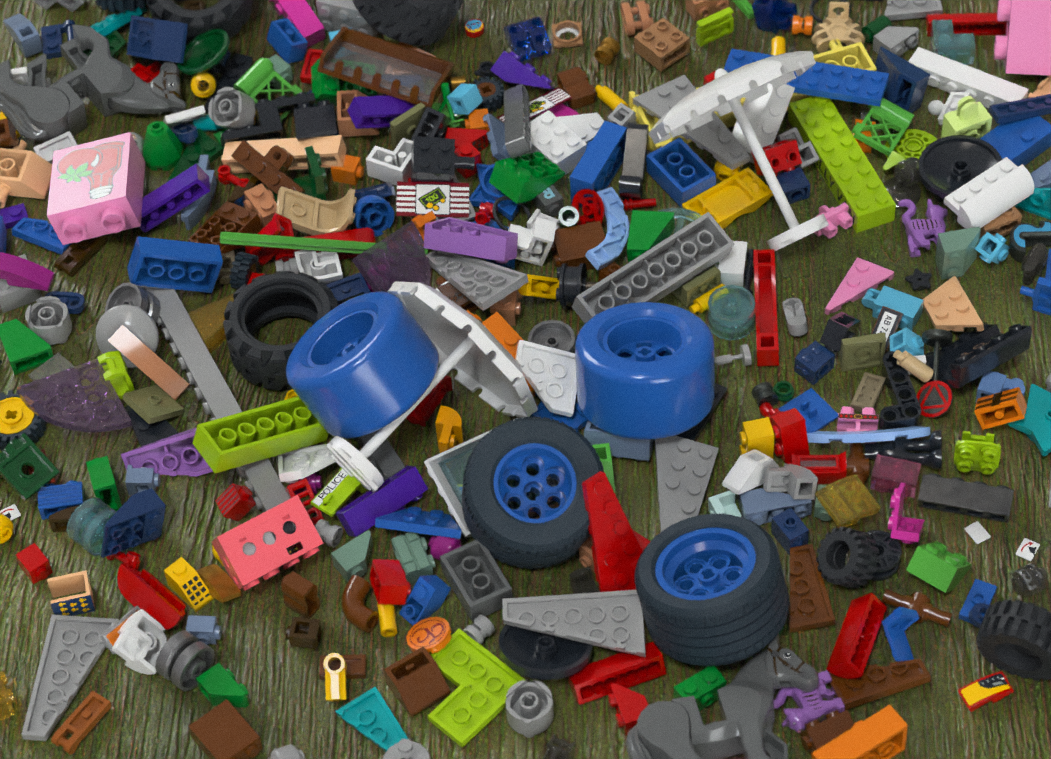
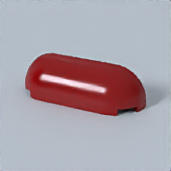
(150, 595)

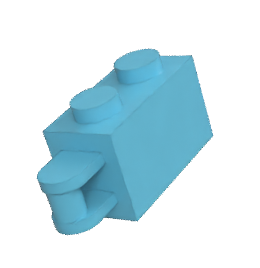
(896, 300)

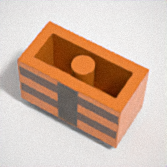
(1000, 408)

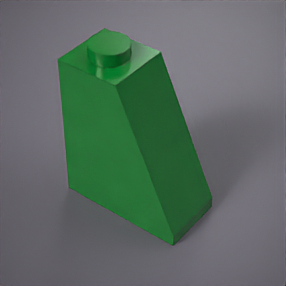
(648, 230)
(23, 347)
(103, 482)

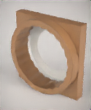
(567, 26)

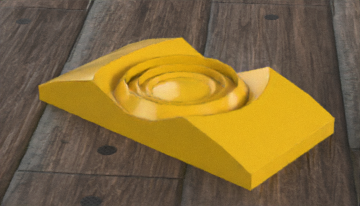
(731, 197)

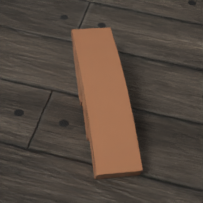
(149, 362)

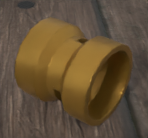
(607, 50)

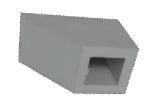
(896, 39)

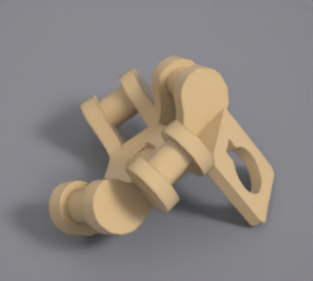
(837, 27)

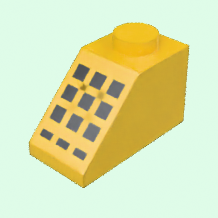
(187, 584)

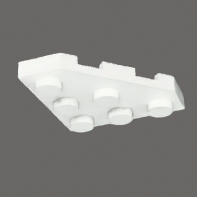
(550, 374)
(303, 462)

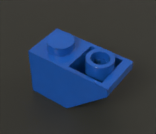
(424, 598)

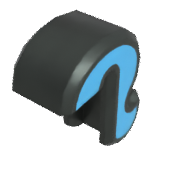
(1027, 235)

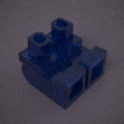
(773, 14)
(528, 38)

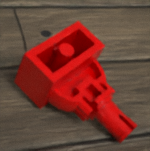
(788, 430)

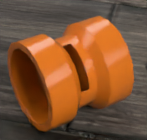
(798, 22)

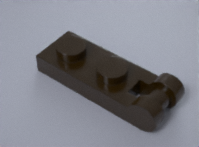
(78, 254)

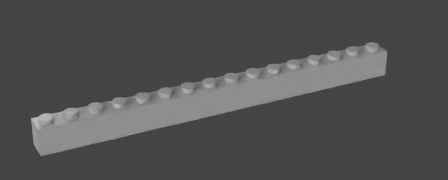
(212, 390)

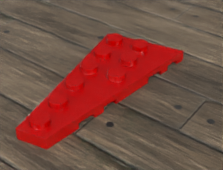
(614, 542)

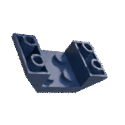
(157, 39)

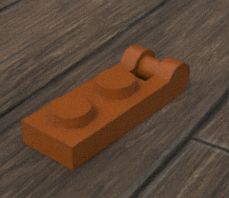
(81, 722)

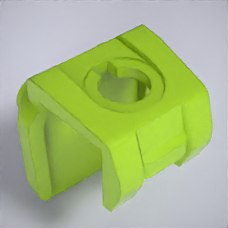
(116, 372)
(977, 453)

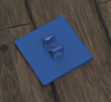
(813, 409)

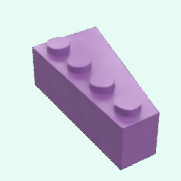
(471, 239)

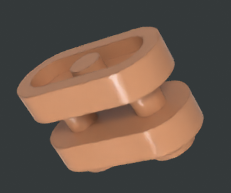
(641, 10)

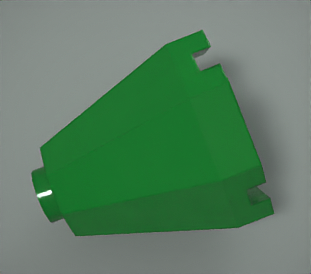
(161, 147)

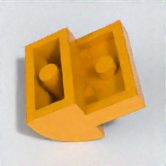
(448, 428)

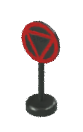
(935, 396)

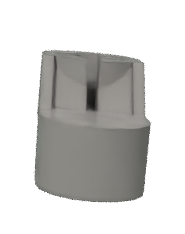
(795, 317)

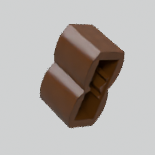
(576, 84)
(300, 595)

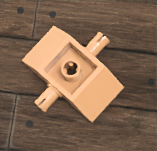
(23, 173)

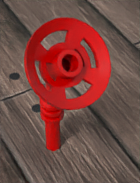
(594, 208)

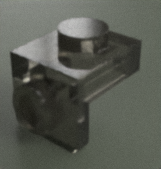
(582, 581)

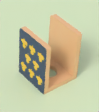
(68, 585)

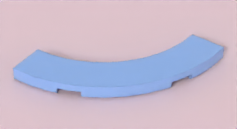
(616, 233)
(868, 436)

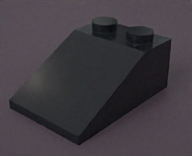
(315, 119)

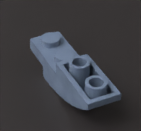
(195, 211)

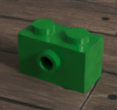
(702, 686)

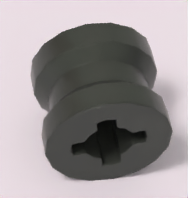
(764, 393)

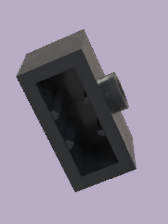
(432, 124)
(838, 328)

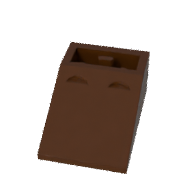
(227, 219)

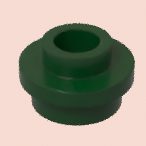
(784, 386)

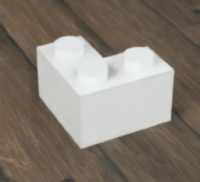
(391, 165)
(535, 242)

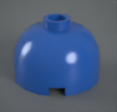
(373, 213)

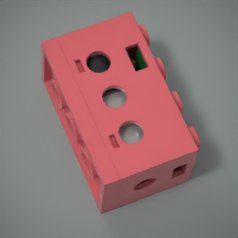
(268, 543)

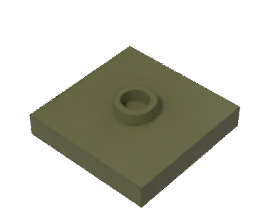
(406, 124)
(862, 351)
(153, 404)

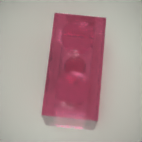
(891, 472)

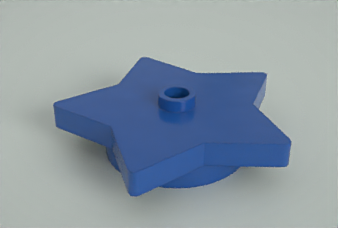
(487, 192)

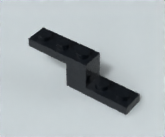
(267, 118)

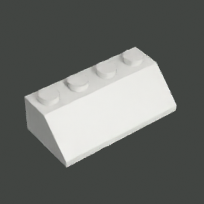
(765, 116)

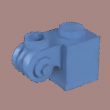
(994, 382)

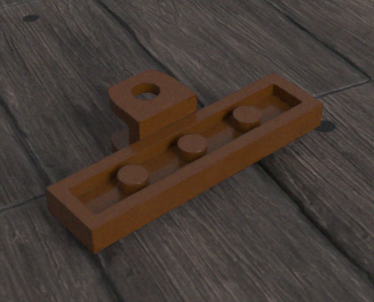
(268, 168)

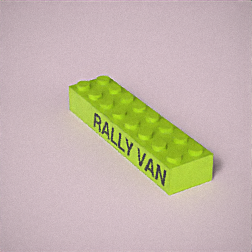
(842, 162)

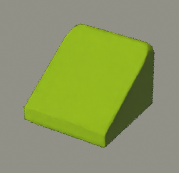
(892, 160)

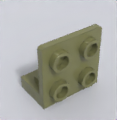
(698, 286)

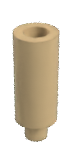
(913, 365)

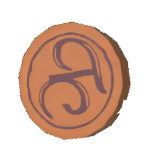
(431, 633)

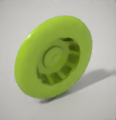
(912, 143)

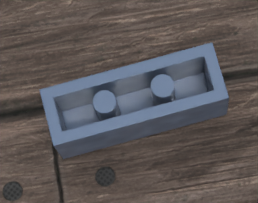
(620, 446)

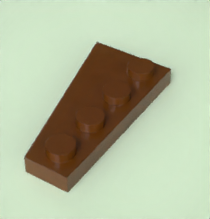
(808, 595)
(879, 682)

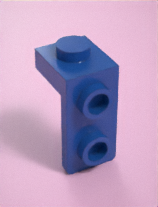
(894, 629)

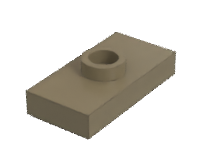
(868, 391)

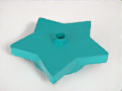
(1037, 419)

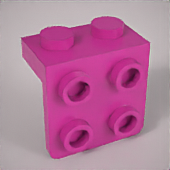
(903, 528)

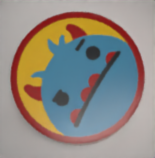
(474, 28)

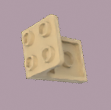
(316, 215)

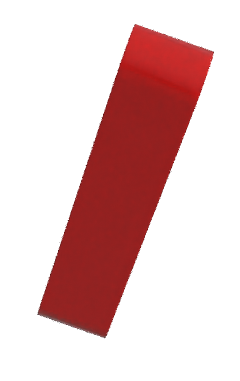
(360, 235)

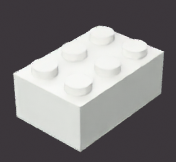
(556, 141)

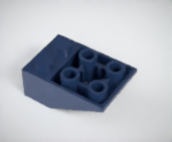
(906, 81)
(134, 523)

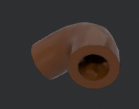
(354, 606)

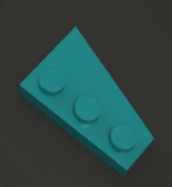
(373, 719)

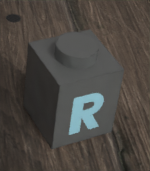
(549, 201)

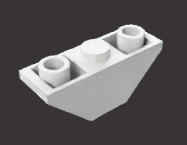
(748, 472)

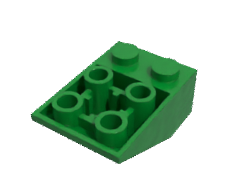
(326, 86)
(525, 176)

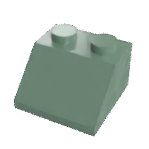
(956, 251)

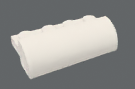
(990, 194)

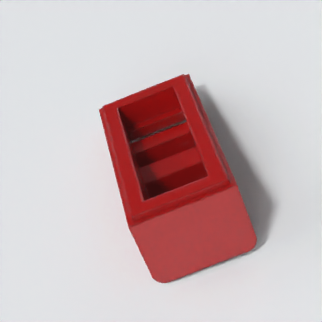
(309, 493)

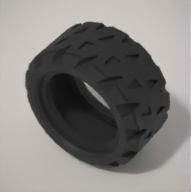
(224, 15)
(410, 20)
(260, 302)

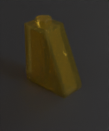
(209, 322)

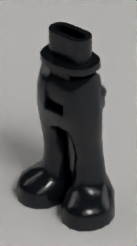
(900, 449)

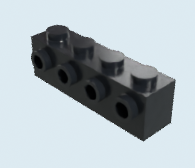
(966, 498)

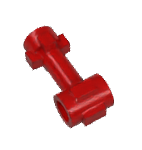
(226, 177)
(485, 213)
(131, 558)

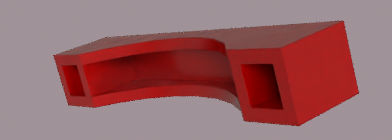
(766, 308)

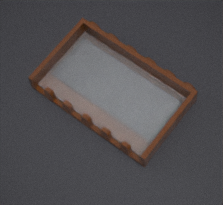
(385, 67)

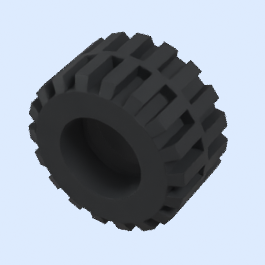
(861, 561)

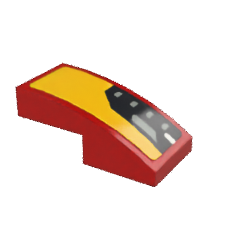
(985, 689)

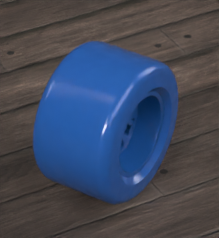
(362, 365)
(645, 370)

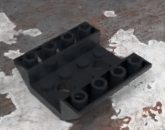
(979, 353)

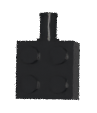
(436, 160)

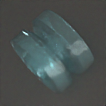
(731, 312)
(88, 524)

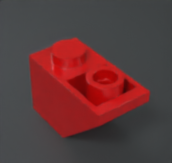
(627, 705)

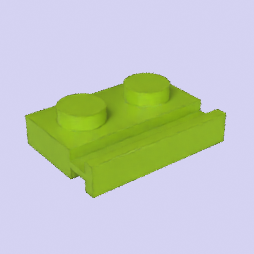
(714, 26)

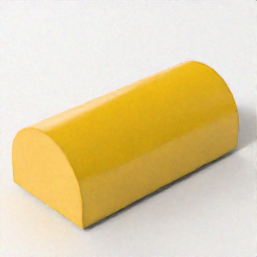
(540, 287)

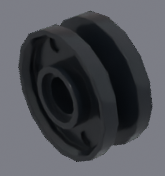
(888, 555)

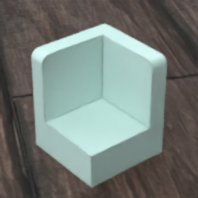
(723, 504)

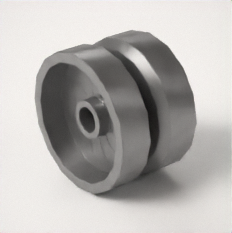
(134, 295)
(554, 335)
(184, 660)

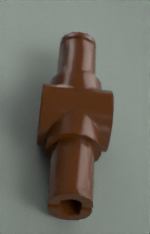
(857, 462)
(920, 603)

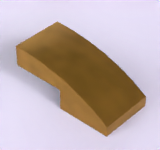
(219, 583)

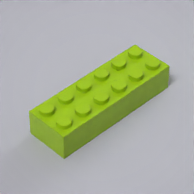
(257, 434)

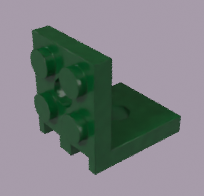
(314, 181)
(21, 453)

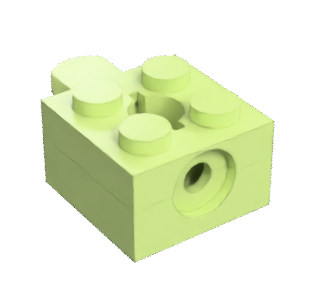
(968, 119)

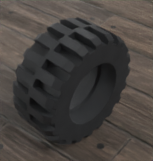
(1017, 638)

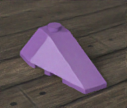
(169, 456)

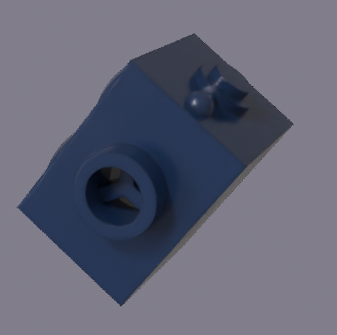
(794, 185)
(814, 362)
(789, 530)

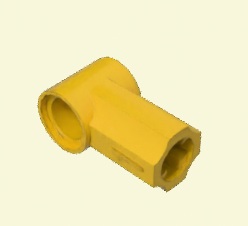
(335, 680)

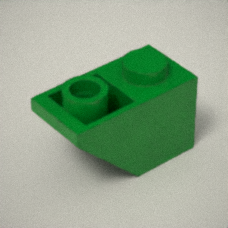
(220, 685)

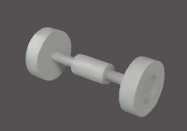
(745, 356)

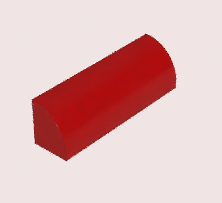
(975, 23)
(856, 637)
(622, 669)

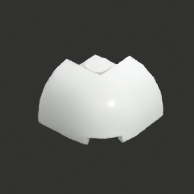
(321, 265)
(140, 642)

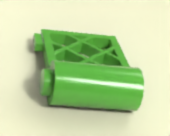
(259, 77)
(889, 117)

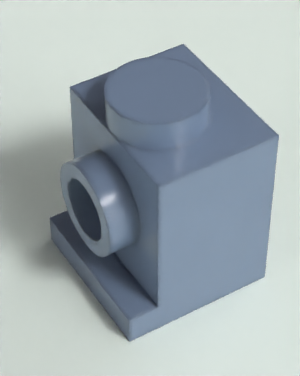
(141, 479)
(204, 628)

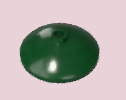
(204, 52)

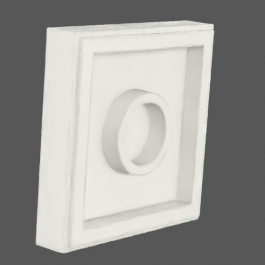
(184, 116)

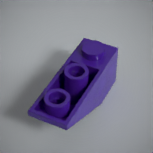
(515, 72)

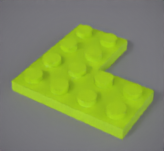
(480, 691)

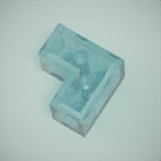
(950, 45)

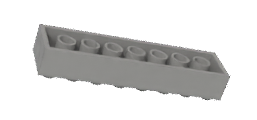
(659, 268)

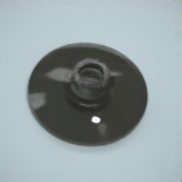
(899, 192)

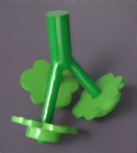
(441, 108)

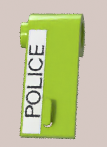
(337, 492)

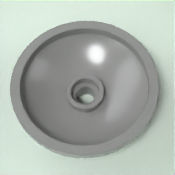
(132, 318)

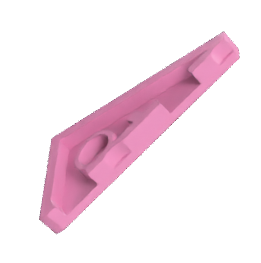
(857, 282)

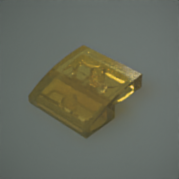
(847, 501)

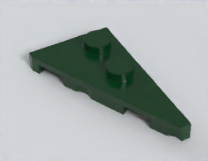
(202, 146)

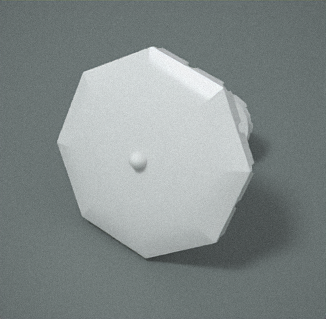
(724, 97)
(461, 346)

